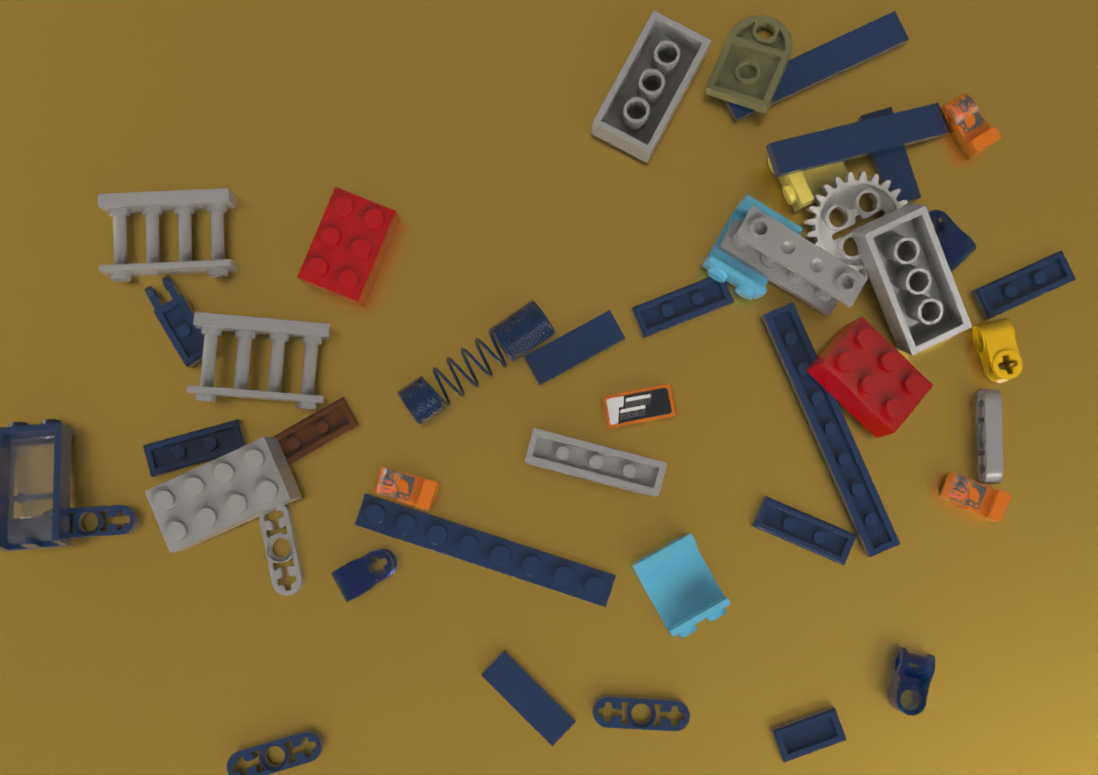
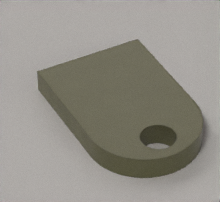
(751, 66)

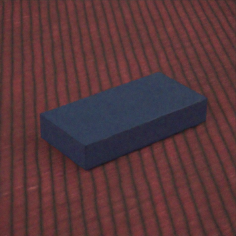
(808, 734)

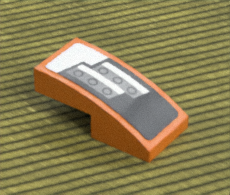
(639, 406)

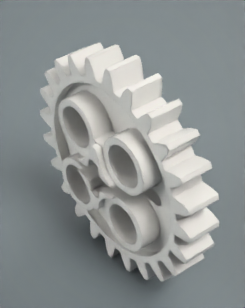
(846, 199)

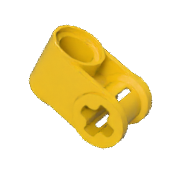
(996, 346)

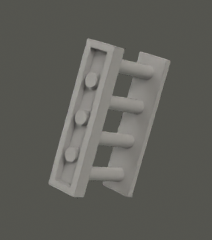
(151, 205)
(792, 262)
(245, 330)
(595, 463)

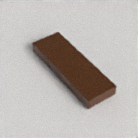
(317, 431)

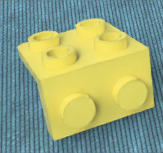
(802, 186)

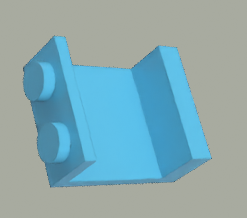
(725, 268)
(681, 586)

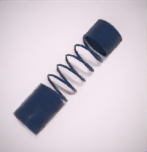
(515, 336)

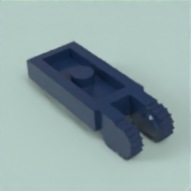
(177, 322)

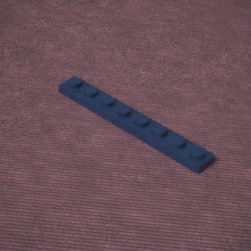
(831, 432)
(485, 550)

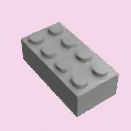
(650, 86)
(911, 278)
(223, 494)

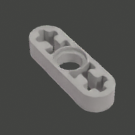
(989, 436)
(272, 558)

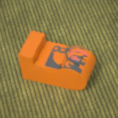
(968, 125)
(406, 488)
(975, 497)

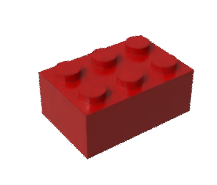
(349, 246)
(869, 378)

